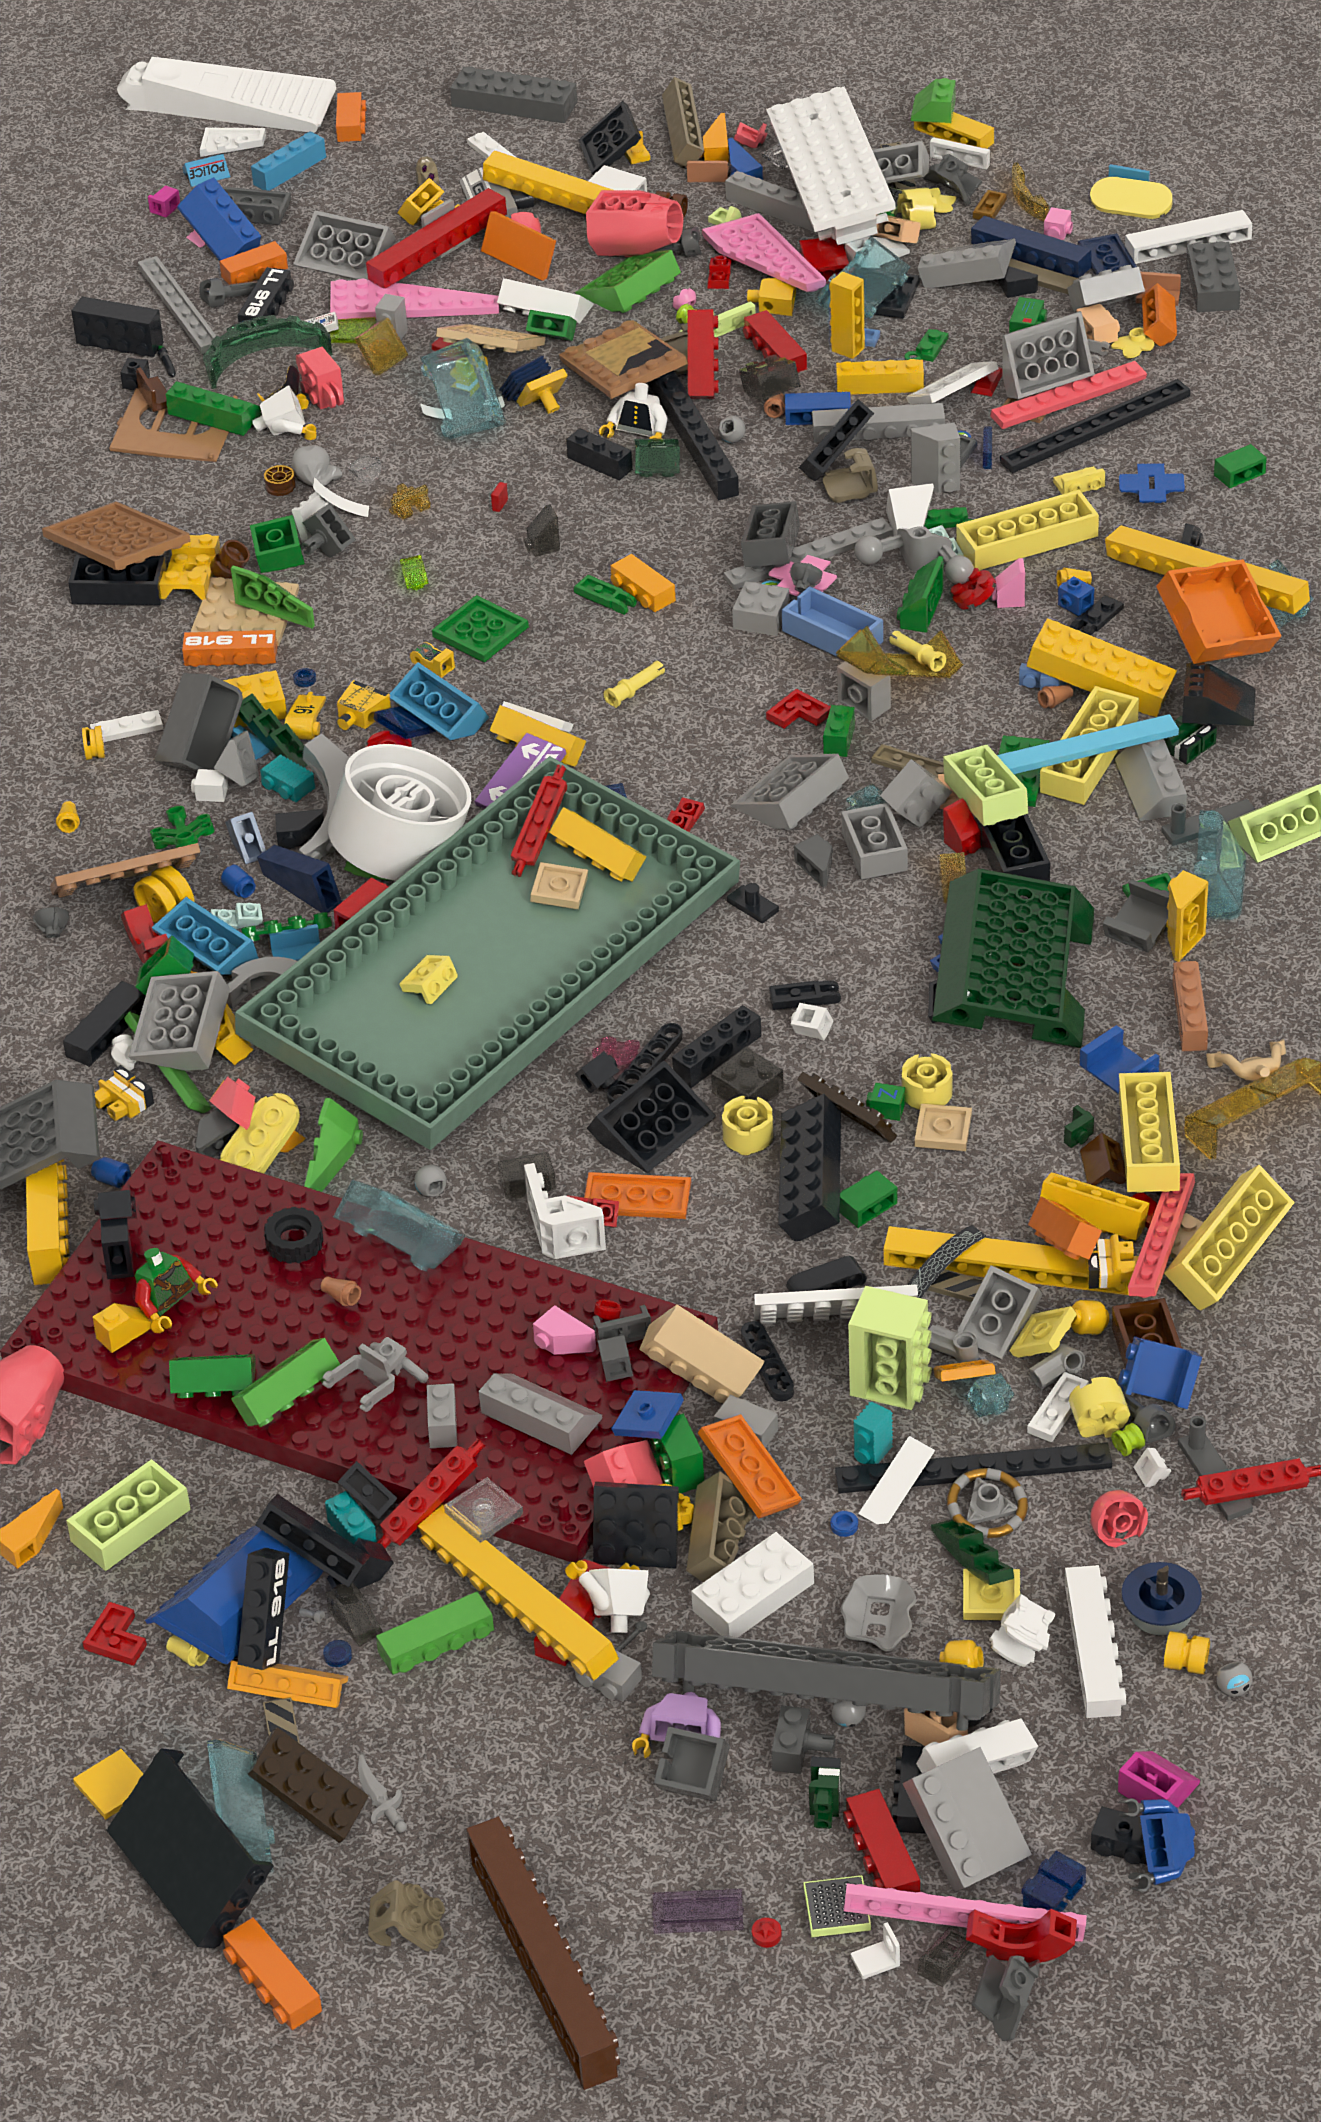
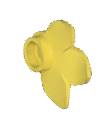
(943, 201)
(1134, 343)

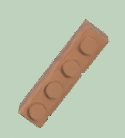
(1190, 1006)

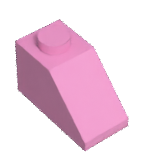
(1010, 586)
(563, 1333)

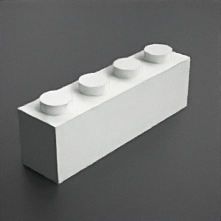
(1003, 1745)

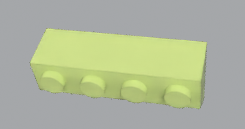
(1280, 824)

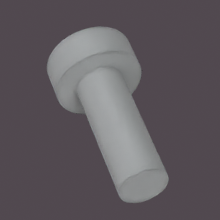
(317, 1616)

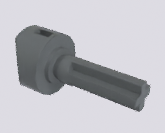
(688, 242)
(217, 293)
(1151, 1420)

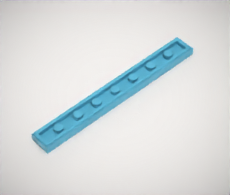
(1090, 744)

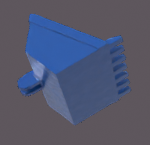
(211, 1605)

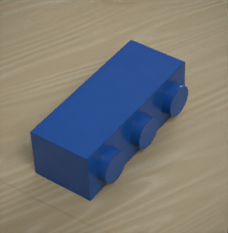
(800, 405)

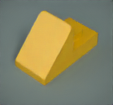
(638, 152)

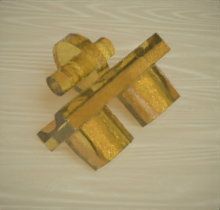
(408, 497)

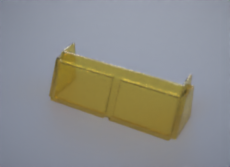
(866, 655)
(1203, 1125)

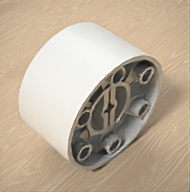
(396, 808)

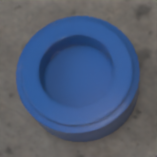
(844, 1523)

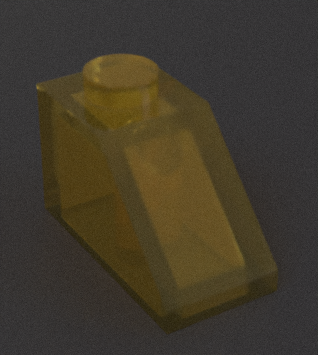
(950, 867)

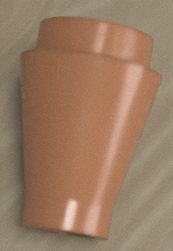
(775, 406)
(1054, 695)
(343, 1291)

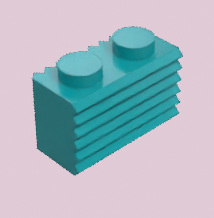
(287, 778)
(872, 1434)
(349, 1518)

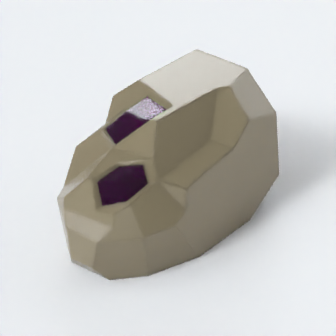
(426, 169)

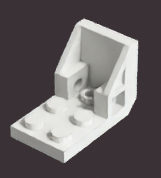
(571, 1230)

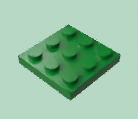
(480, 628)

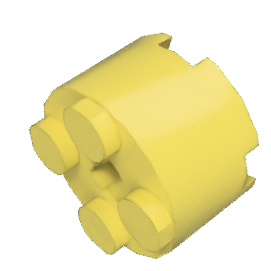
(918, 206)
(927, 1080)
(747, 1125)
(1099, 1407)

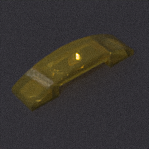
(1031, 204)

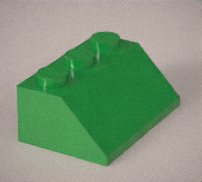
(922, 597)
(211, 1374)

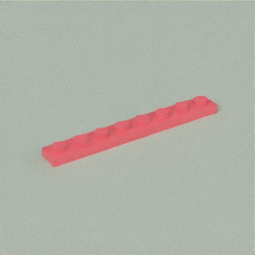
(1067, 395)
(1160, 1239)

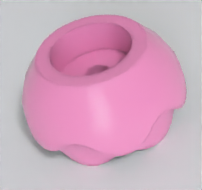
(686, 296)

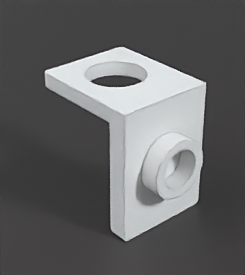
(879, 1956)

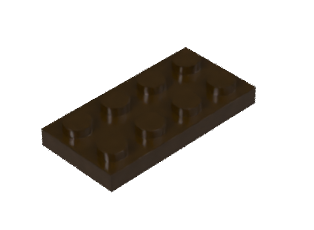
(849, 1107)
(308, 1785)

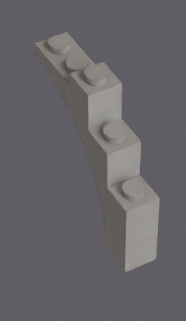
(328, 765)

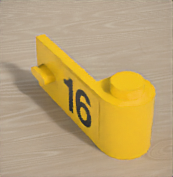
(303, 716)

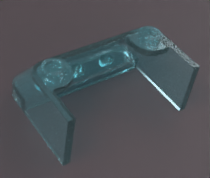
(399, 1224)
(240, 1797)

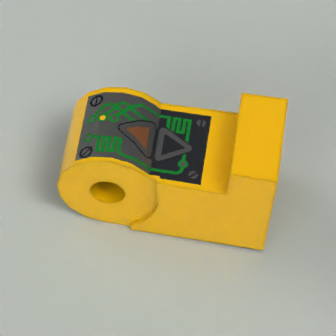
(433, 658)

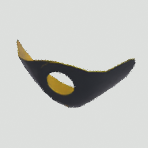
(292, 380)

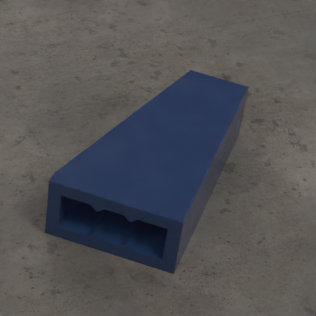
(302, 876)

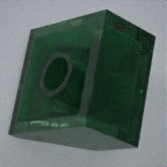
(657, 457)

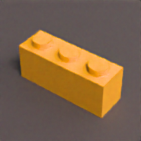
(643, 583)

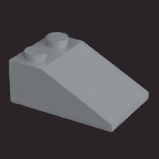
(1000, 1311)

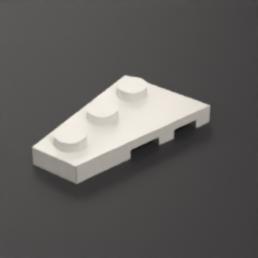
(231, 139)
(305, 510)

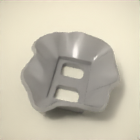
(878, 1589)

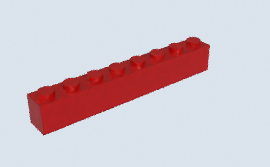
(434, 239)

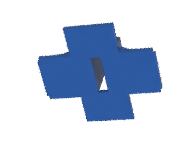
(1163, 483)

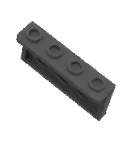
(260, 205)

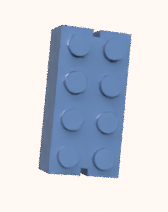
(826, 620)

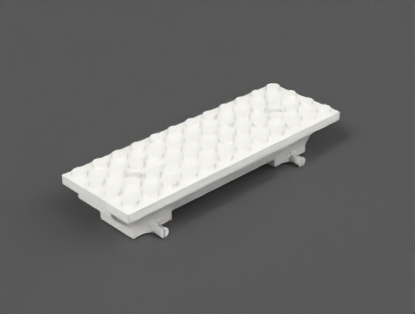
(832, 165)

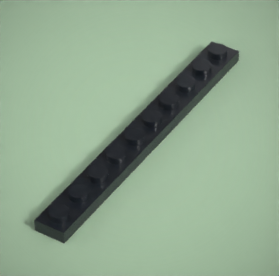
(1094, 426)
(1014, 1463)

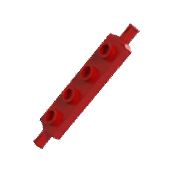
(539, 820)
(1251, 1482)
(429, 1494)

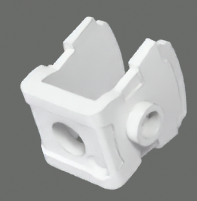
(1022, 1631)

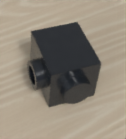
(129, 373)
(598, 1072)

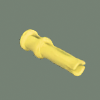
(923, 653)
(627, 687)

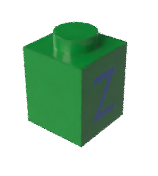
(887, 1100)

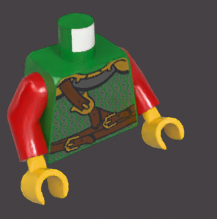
(165, 1282)

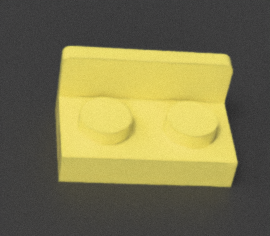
(1082, 480)
(430, 977)

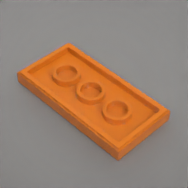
(518, 245)
(642, 1193)
(749, 1466)

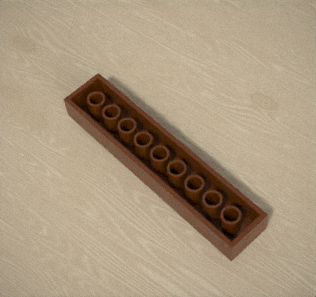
(543, 1953)

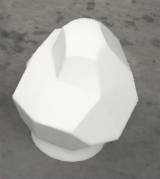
(121, 1050)

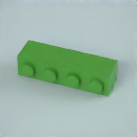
(285, 1383)
(435, 1633)

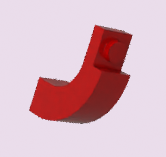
(140, 933)
(1040, 1939)

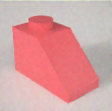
(235, 1101)

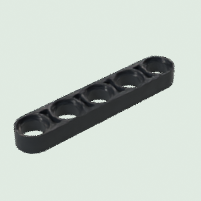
(646, 1055)

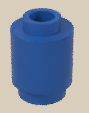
(238, 881)
(111, 1172)

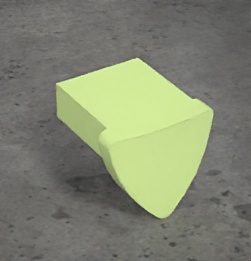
(723, 215)

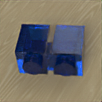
(1056, 1879)

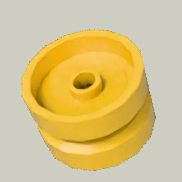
(162, 891)

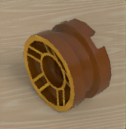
(279, 480)

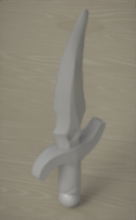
(379, 1797)

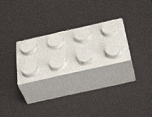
(753, 1586)

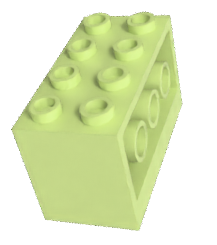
(889, 1348)

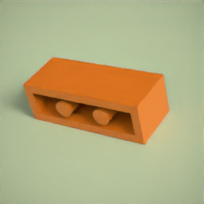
(350, 117)
(252, 263)
(1159, 315)

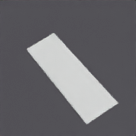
(896, 1481)

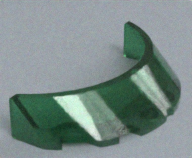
(262, 334)

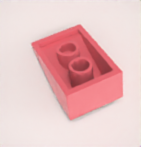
(625, 1464)

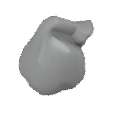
(312, 463)

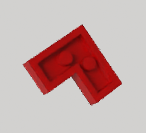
(798, 705)
(110, 1637)

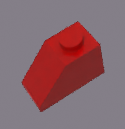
(960, 828)

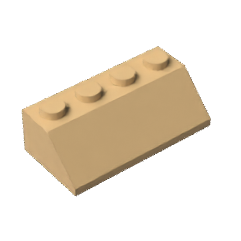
(700, 1354)

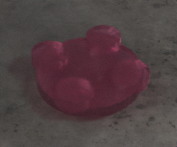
(621, 1051)

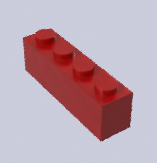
(773, 339)
(701, 354)
(579, 1601)
(880, 1842)

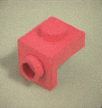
(750, 137)

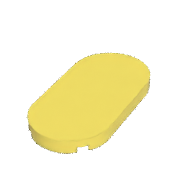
(1131, 197)
(270, 1128)

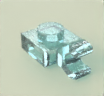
(865, 797)

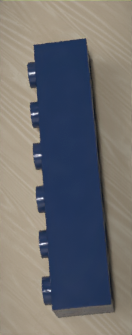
(1035, 247)

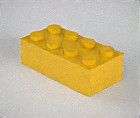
(266, 689)

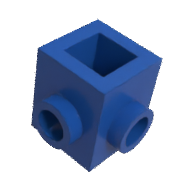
(1075, 596)

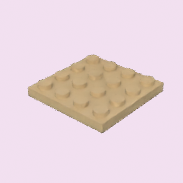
(491, 337)
(222, 613)

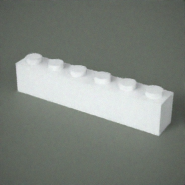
(1174, 238)
(1093, 1642)

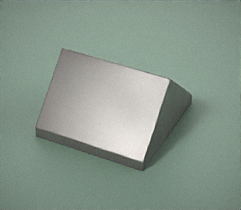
(238, 760)

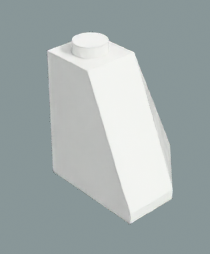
(908, 506)

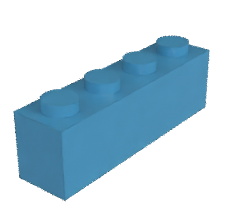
(288, 161)

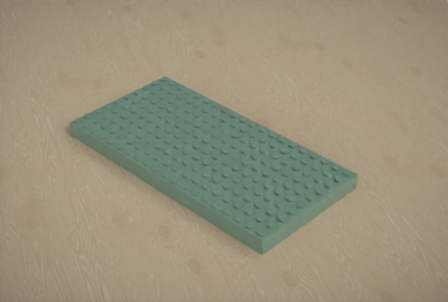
(519, 963)

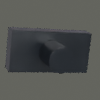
(750, 902)

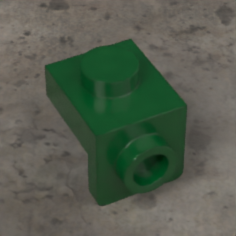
(1080, 1128)

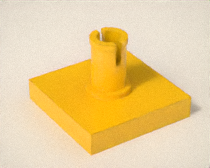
(543, 389)

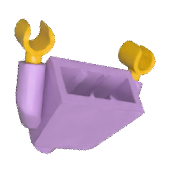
(680, 1712)

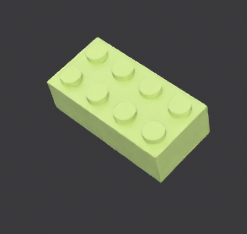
(985, 785)
(128, 1515)

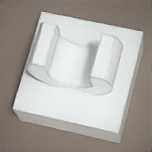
(1151, 1467)

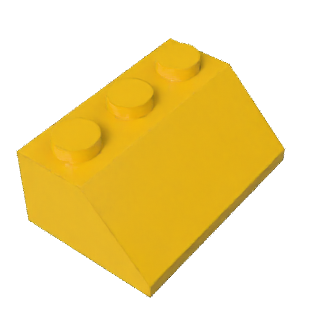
(1186, 913)

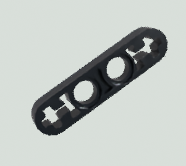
(771, 1360)

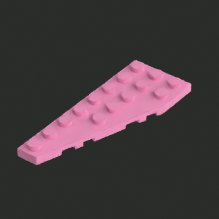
(762, 247)
(361, 297)

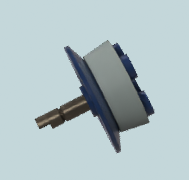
(1161, 1597)

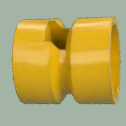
(1186, 1652)

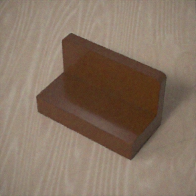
(152, 390)
(1103, 1159)

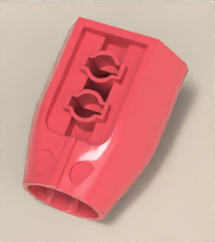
(632, 223)
(27, 1398)

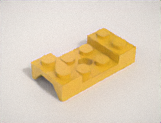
(191, 566)

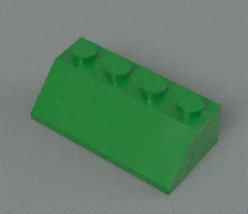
(211, 408)

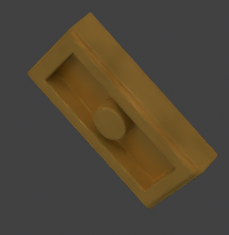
(989, 204)

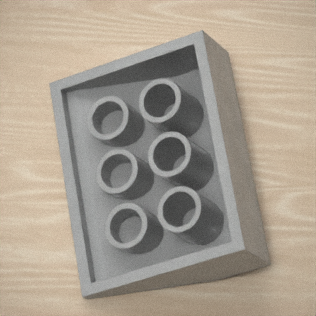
(342, 245)
(966, 264)
(1046, 356)
(793, 789)
(180, 1020)
(967, 1819)

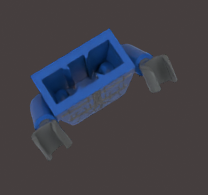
(1166, 1840)

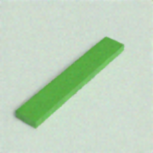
(178, 1078)

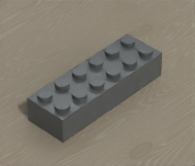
(513, 94)

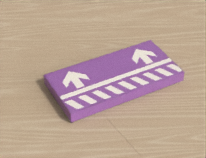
(520, 762)

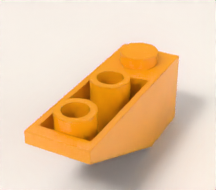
(27, 1533)

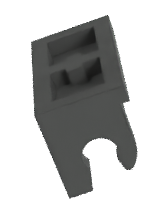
(631, 1327)

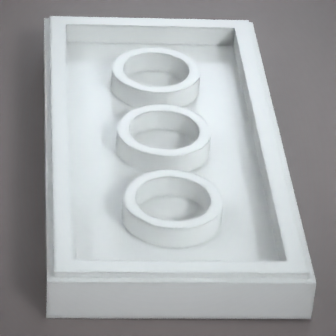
(952, 382)

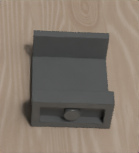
(1140, 918)

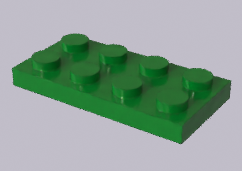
(1031, 778)

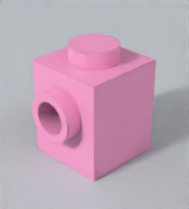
(1058, 223)

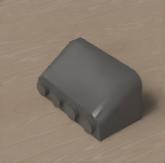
(199, 723)

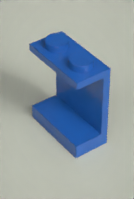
(1108, 1057)
(1160, 1371)

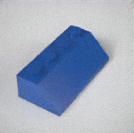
(218, 220)

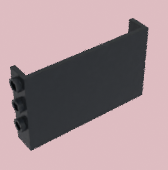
(186, 1852)

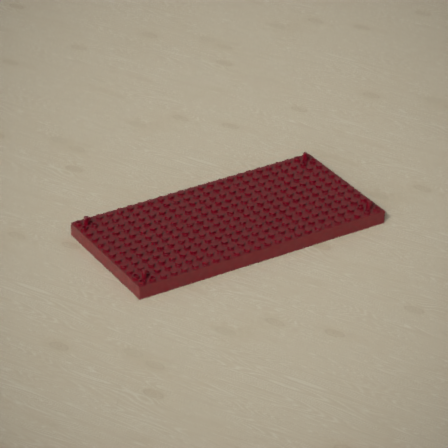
(454, 1321)

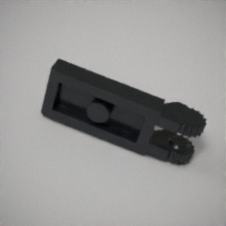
(1098, 615)
(809, 993)

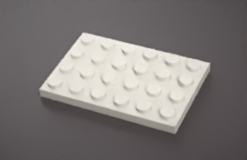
(815, 1303)

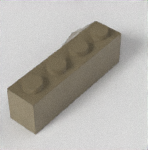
(716, 1526)

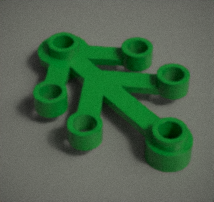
(183, 834)
(294, 922)

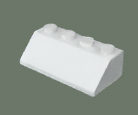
(529, 297)

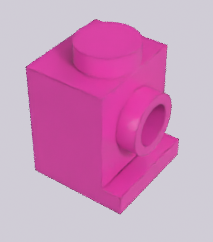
(164, 201)

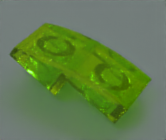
(414, 572)

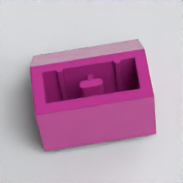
(1153, 1777)

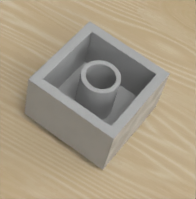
(760, 608)
(864, 691)
(916, 793)

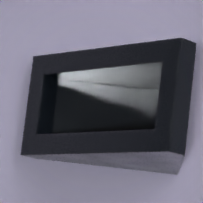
(1018, 282)

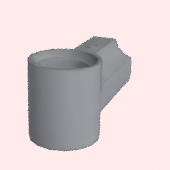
(959, 1345)
(1056, 1364)

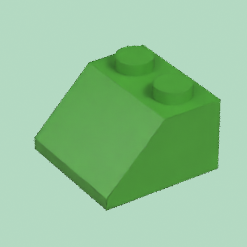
(935, 102)

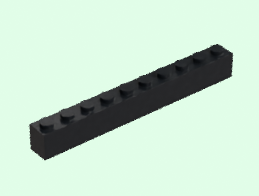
(696, 435)

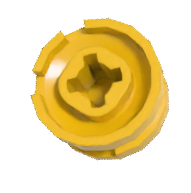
(96, 745)

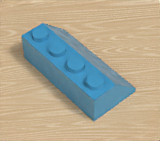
(438, 703)
(207, 936)

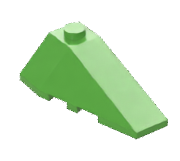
(266, 596)
(334, 1146)

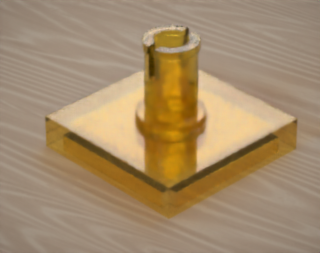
(381, 346)

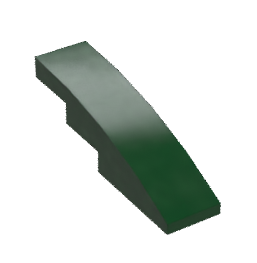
(270, 731)
(969, 1549)

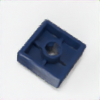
(522, 375)

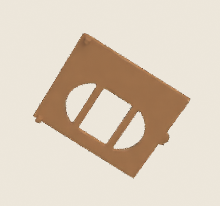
(136, 439)

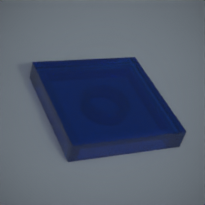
(402, 722)

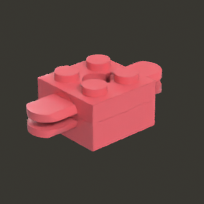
(320, 378)

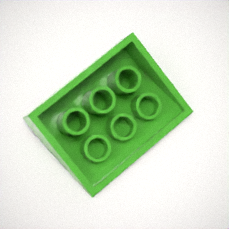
(631, 281)

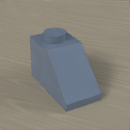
(246, 837)

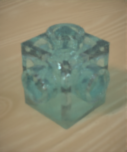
(990, 1395)

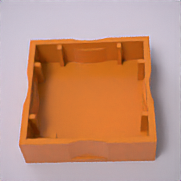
(1218, 611)

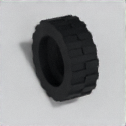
(293, 1250)

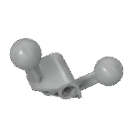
(918, 549)

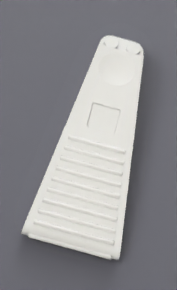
(227, 94)

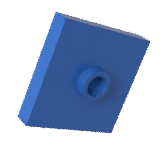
(647, 1414)

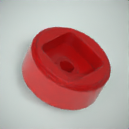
(607, 1310)
(766, 1932)

